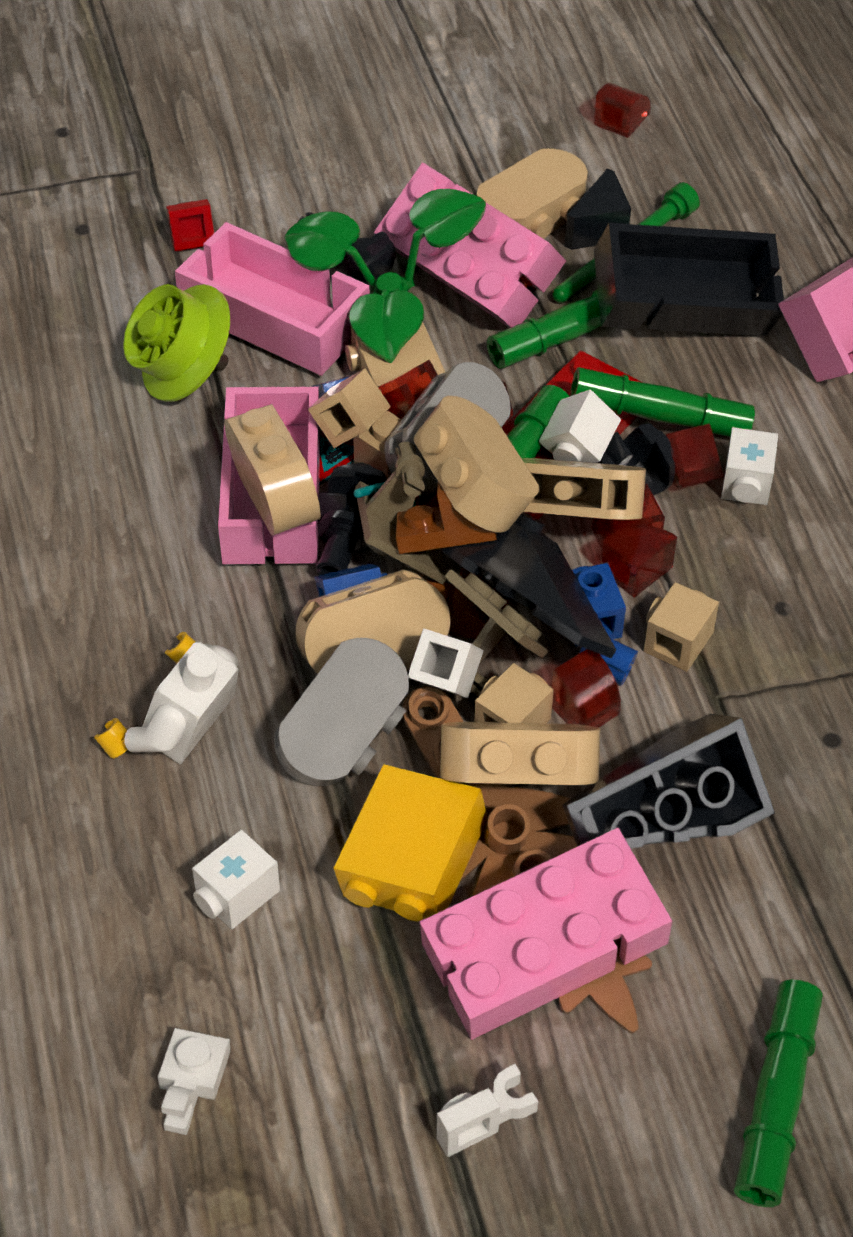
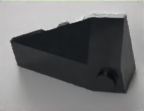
(538, 576)
(677, 789)

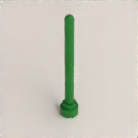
(677, 204)

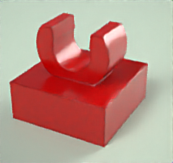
(190, 224)

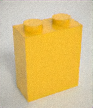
(411, 843)

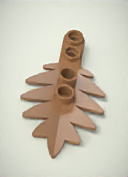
(516, 842)

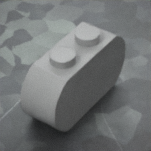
(463, 380)
(343, 713)

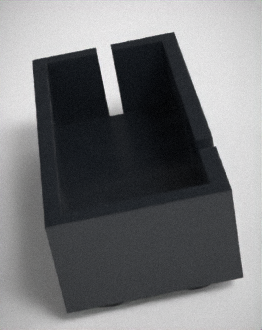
(688, 279)

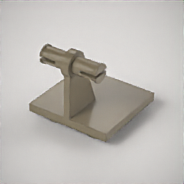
(380, 511)
(500, 621)

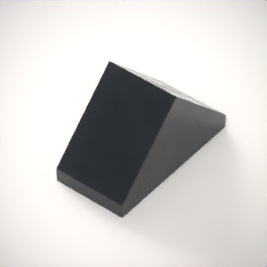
(599, 206)

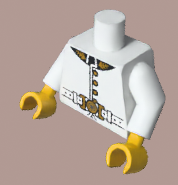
(181, 705)

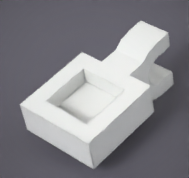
(190, 1071)
(476, 1117)

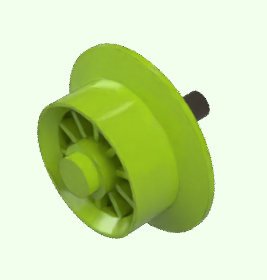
(178, 339)

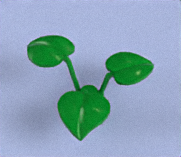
(392, 313)

